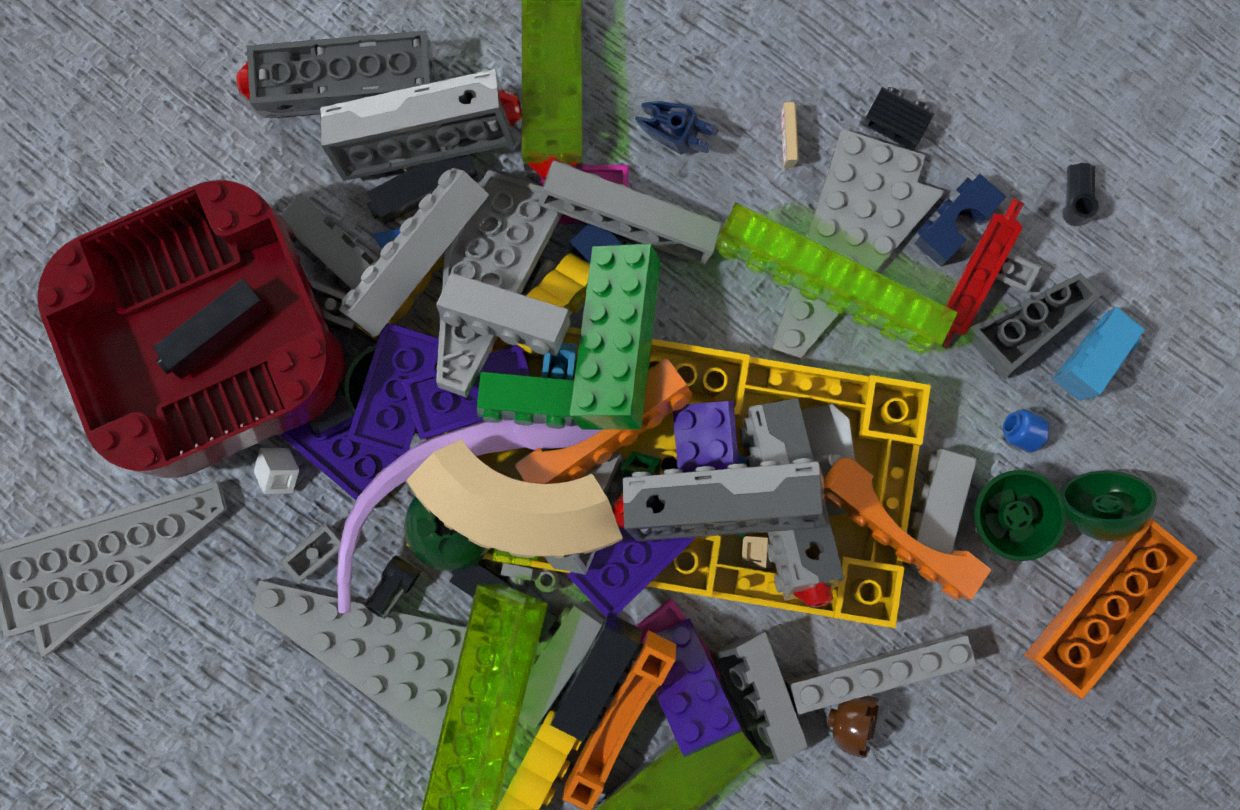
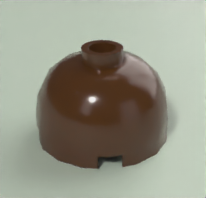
(854, 724)

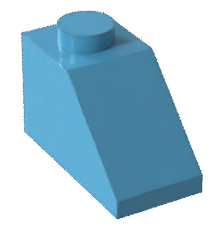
(561, 365)

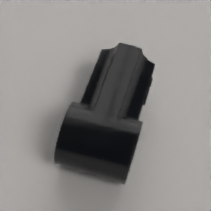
(1080, 192)
(395, 581)

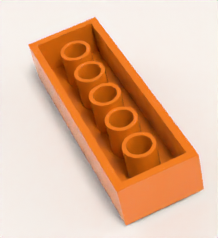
(1109, 608)

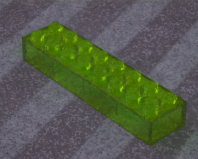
(834, 280)
(485, 700)

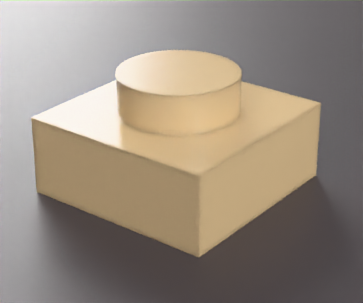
(755, 552)

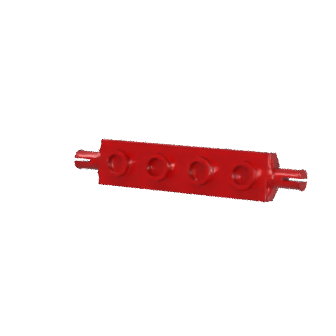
(983, 269)

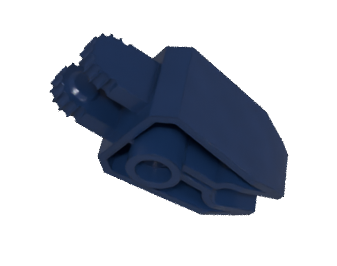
(675, 126)

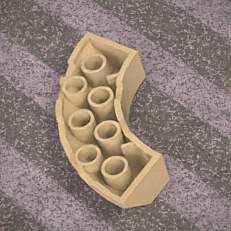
(511, 512)

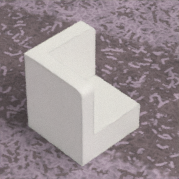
(276, 470)

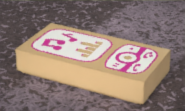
(789, 134)

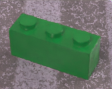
(525, 399)

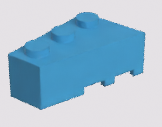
(1099, 355)

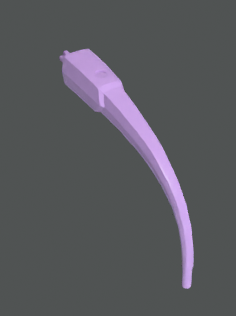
(480, 439)

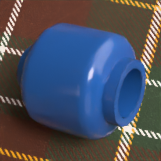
(1026, 430)

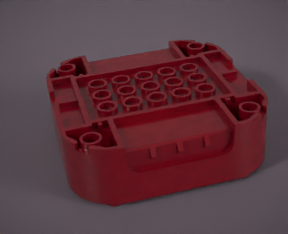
(143, 278)

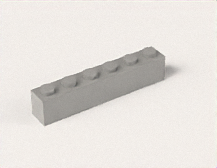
(629, 213)
(413, 251)
(880, 673)

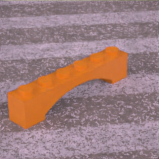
(663, 395)
(851, 488)
(602, 748)

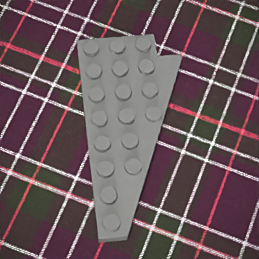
(863, 214)
(497, 249)
(78, 570)
(395, 661)

